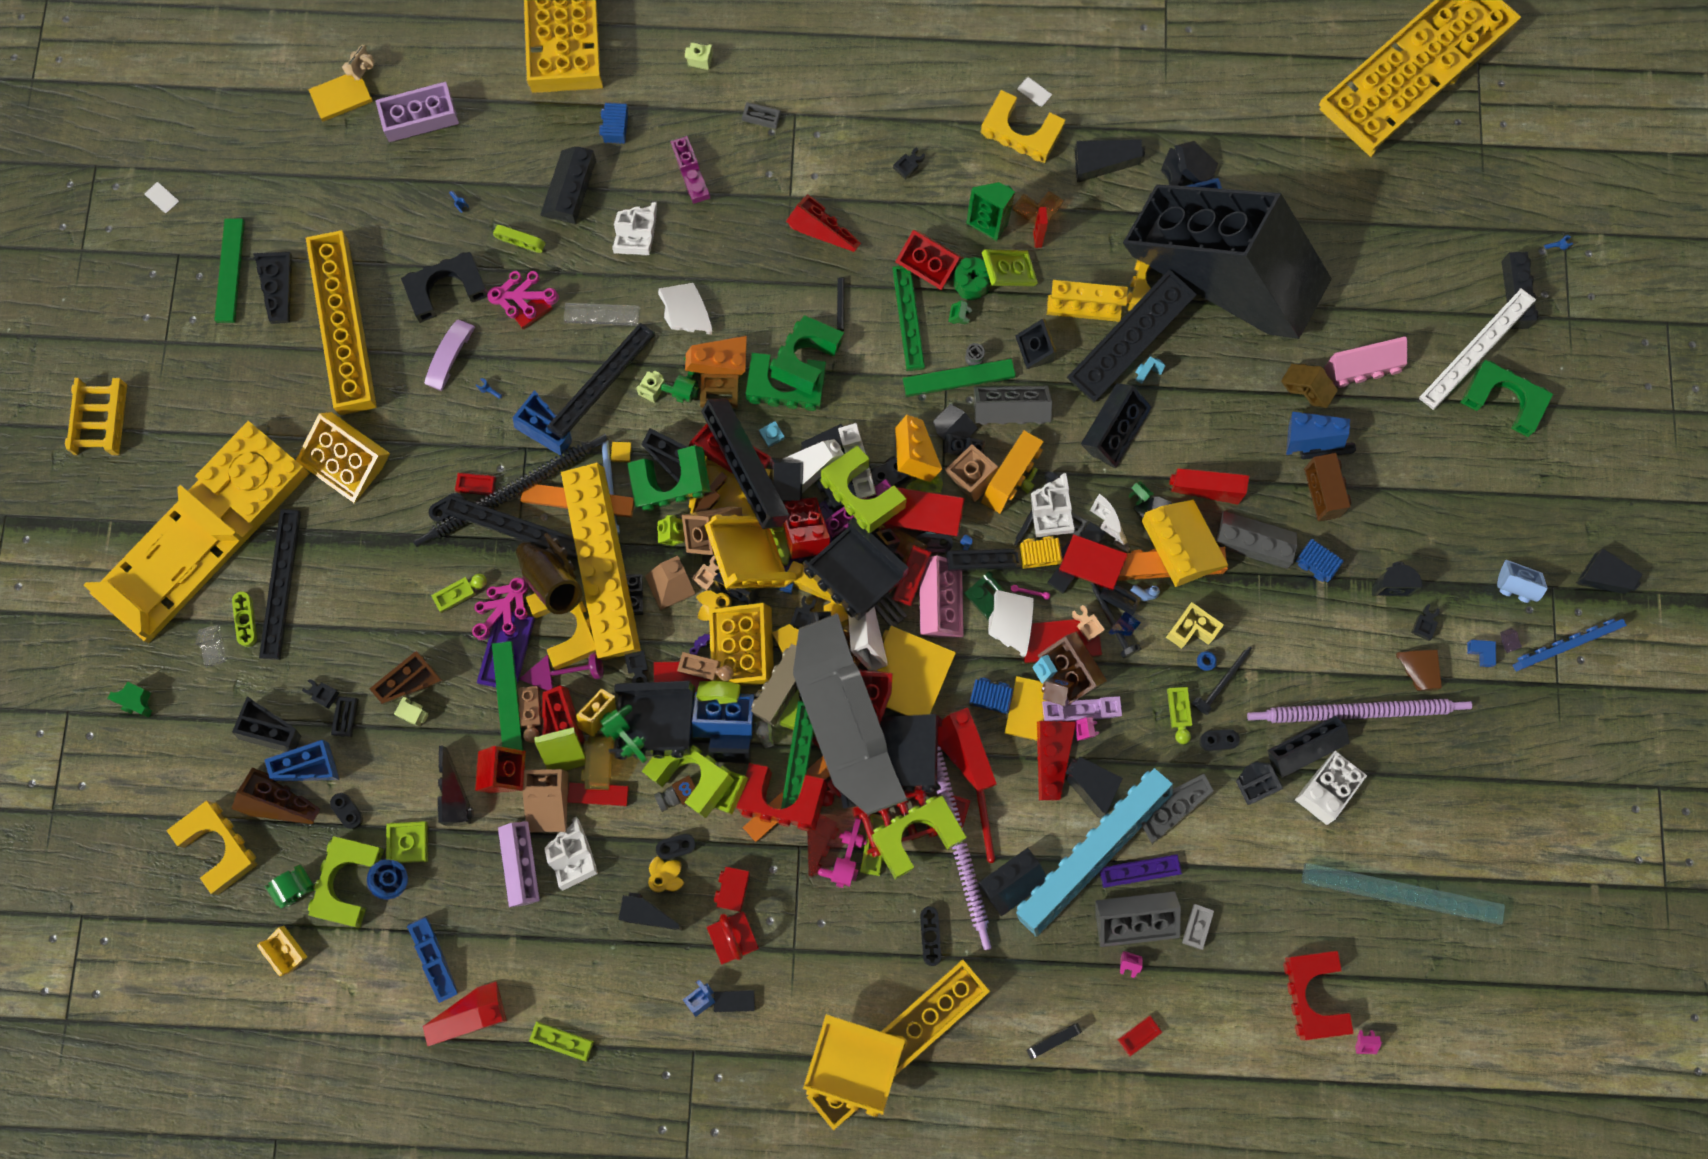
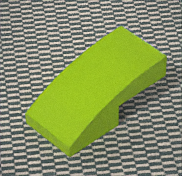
(722, 691)

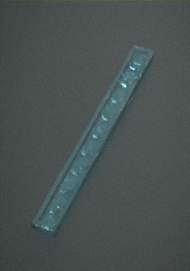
(1403, 893)

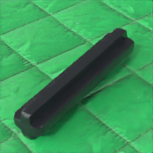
(1348, 449)

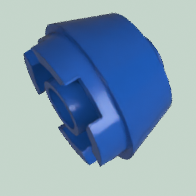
(387, 879)

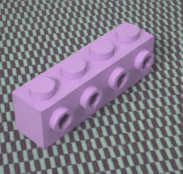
(518, 864)

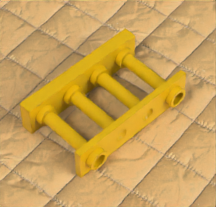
(1086, 300)
(112, 425)

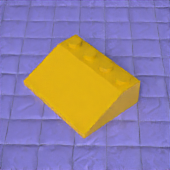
(341, 456)
(1183, 541)
(743, 641)

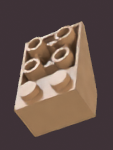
(546, 800)

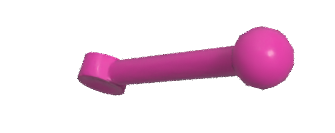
(1014, 588)

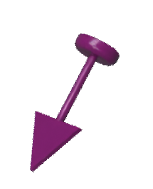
(541, 675)

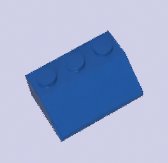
(723, 719)

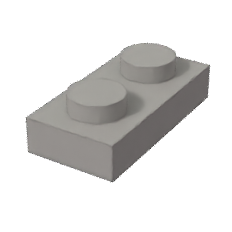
(1198, 927)

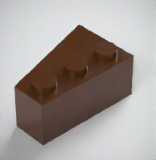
(406, 679)

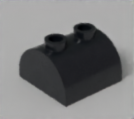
(1397, 581)

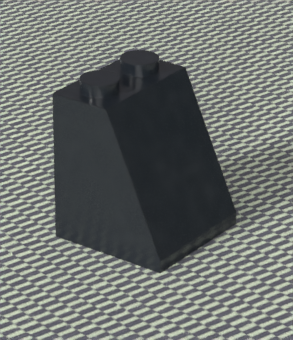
(1093, 784)

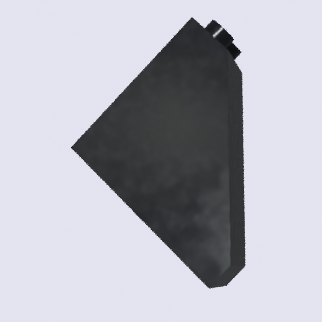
(1235, 252)

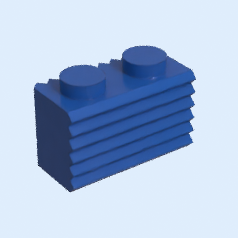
(614, 123)
(1319, 561)
(991, 695)

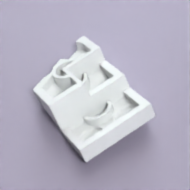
(635, 230)
(685, 308)
(1052, 508)
(1111, 522)
(1012, 620)
(571, 856)

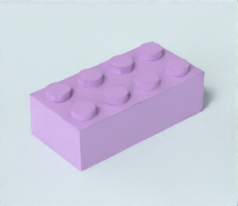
(417, 112)

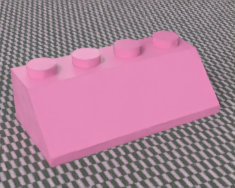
(1367, 362)
(941, 600)

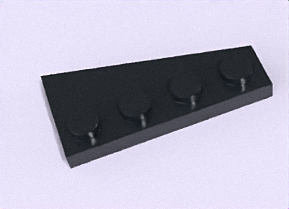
(275, 280)

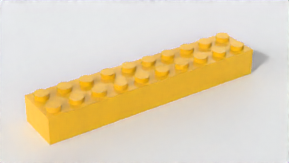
(340, 323)
(600, 561)
(920, 1026)

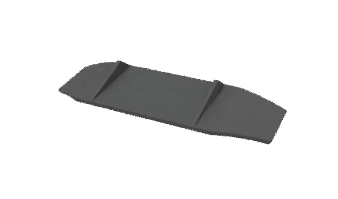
(844, 717)

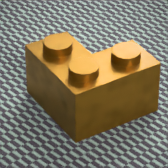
(1311, 382)

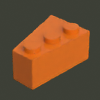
(718, 357)

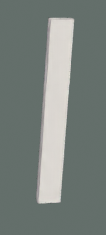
(1477, 349)

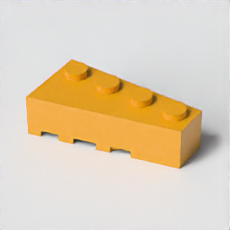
(1012, 472)

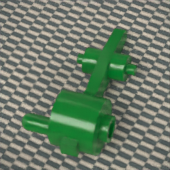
(684, 387)
(615, 727)

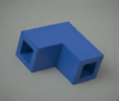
(1485, 650)

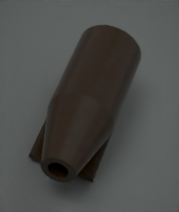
(550, 575)

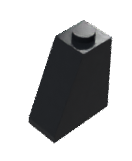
(1609, 574)

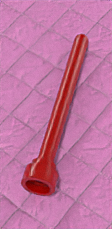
(985, 826)

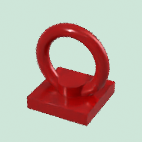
(732, 937)

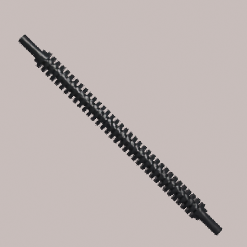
(498, 497)

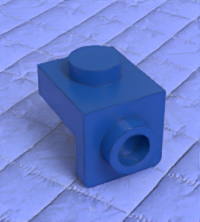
(699, 999)

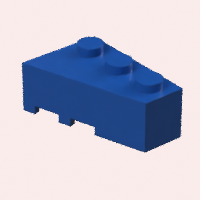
(533, 421)
(1316, 432)
(304, 764)

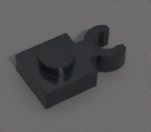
(908, 165)
(802, 616)
(1425, 625)
(636, 664)
(322, 693)

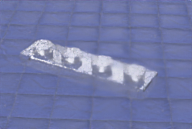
(601, 314)

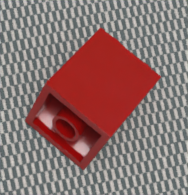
(500, 770)

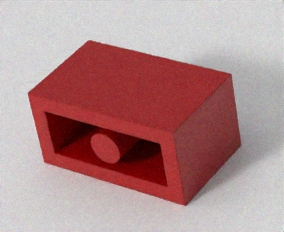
(732, 889)

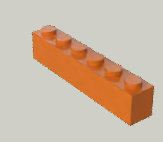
(1149, 565)

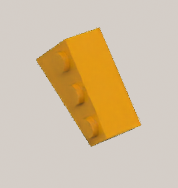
(915, 450)

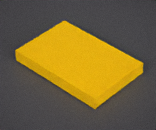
(339, 96)
(1025, 709)

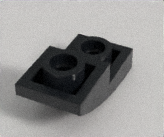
(957, 445)
(635, 586)

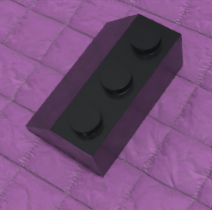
(1013, 881)

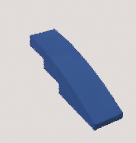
(432, 959)

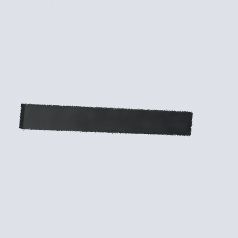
(600, 381)
(506, 524)
(280, 584)

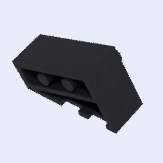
(664, 451)
(263, 728)

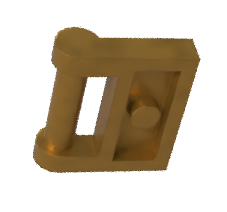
(719, 385)

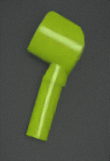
(1027, 484)

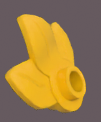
(711, 601)
(667, 873)

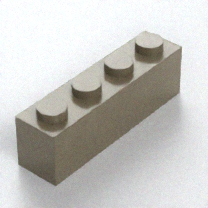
(778, 690)

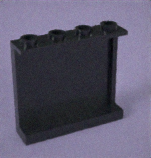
(856, 570)
(659, 714)
(913, 750)

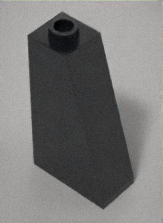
(1106, 156)

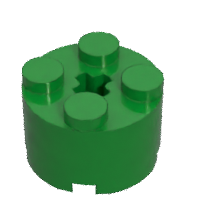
(969, 288)
(289, 886)

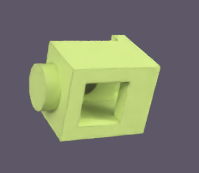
(699, 55)
(653, 391)
(411, 712)

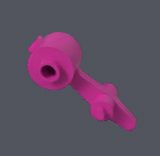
(844, 869)

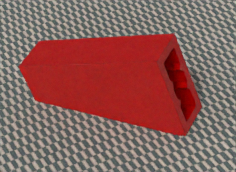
(1210, 485)

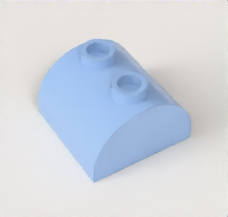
(1521, 581)

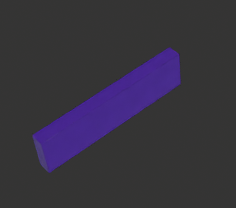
(1140, 871)

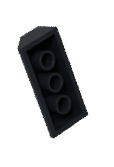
(569, 184)
(1116, 424)

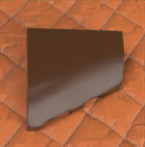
(1422, 668)

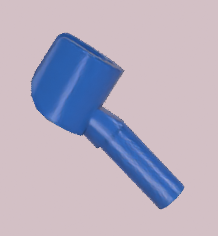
(459, 202)
(1562, 243)
(486, 388)
(966, 541)

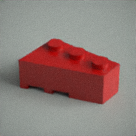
(559, 712)

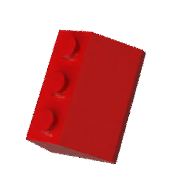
(928, 259)

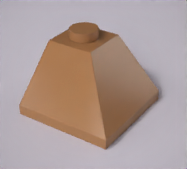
(972, 472)
(669, 583)

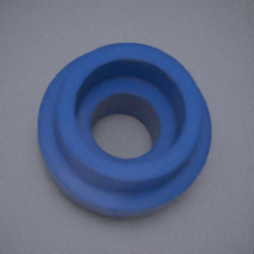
(1212, 661)

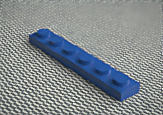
(1575, 641)

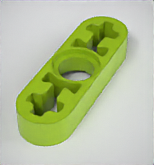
(519, 238)
(248, 604)

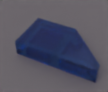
(1126, 625)

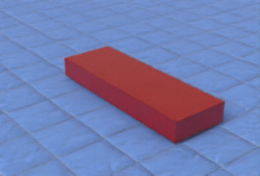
(1040, 227)
(917, 563)
(613, 797)

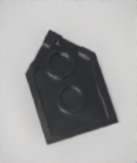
(1195, 162)

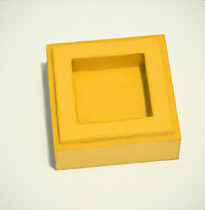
(621, 452)

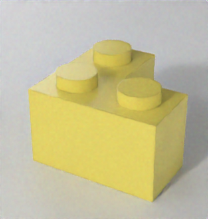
(1195, 622)

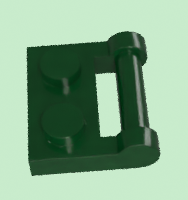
(981, 597)

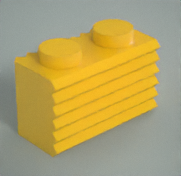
(1040, 553)
(594, 710)

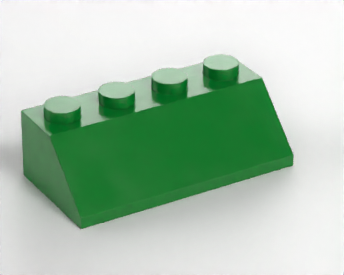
(990, 208)

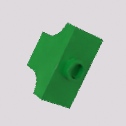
(132, 699)

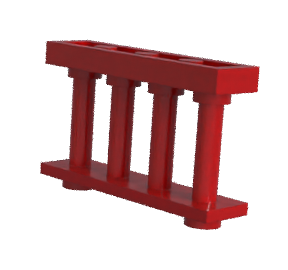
(918, 795)

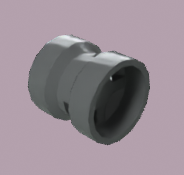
(974, 358)
(667, 798)

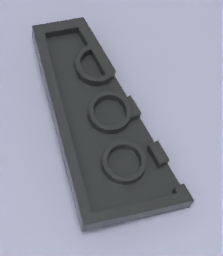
(1178, 806)

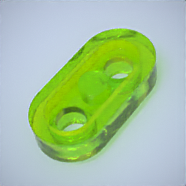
(922, 485)

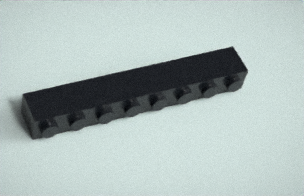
(745, 463)

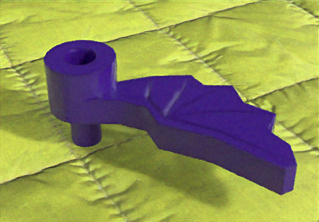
(699, 643)

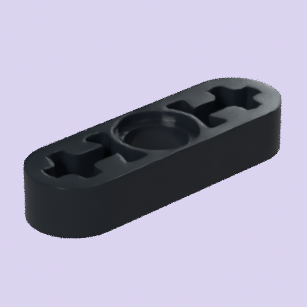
(937, 951)
(1054, 1040)

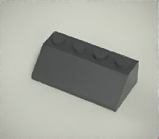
(1012, 404)
(1256, 540)
(1138, 919)

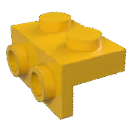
(282, 951)

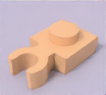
(705, 575)
(1089, 626)

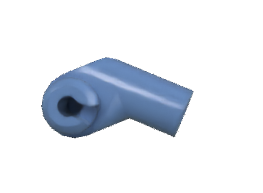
(1146, 594)

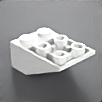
(1331, 788)

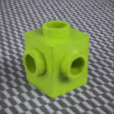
(670, 530)

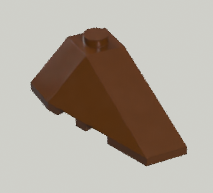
(268, 799)

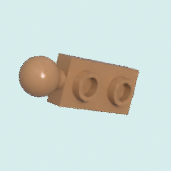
(704, 667)
(529, 711)

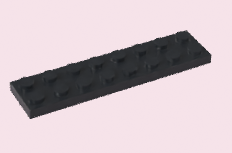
(1131, 336)

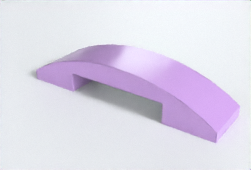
(447, 353)
(1097, 708)

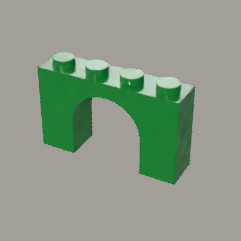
(806, 334)
(761, 391)
(1531, 397)
(692, 483)

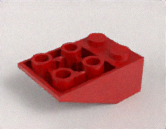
(805, 528)

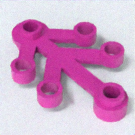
(520, 294)
(502, 606)

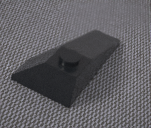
(453, 804)

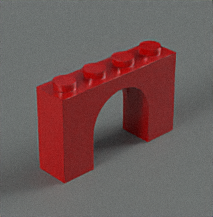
(802, 813)
(1309, 1023)

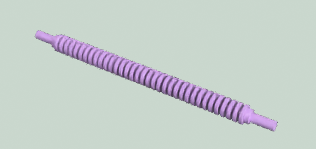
(1359, 710)
(980, 924)

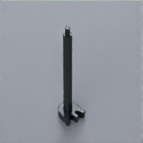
(1050, 477)
(1127, 651)
(1204, 706)

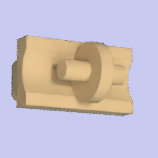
(358, 63)

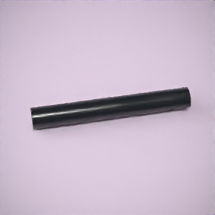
(840, 303)

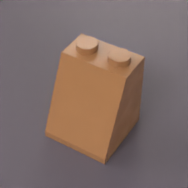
(695, 531)

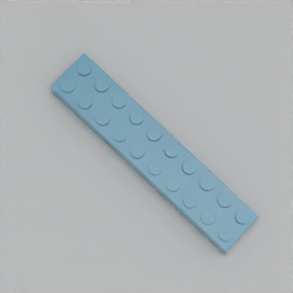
(1094, 852)

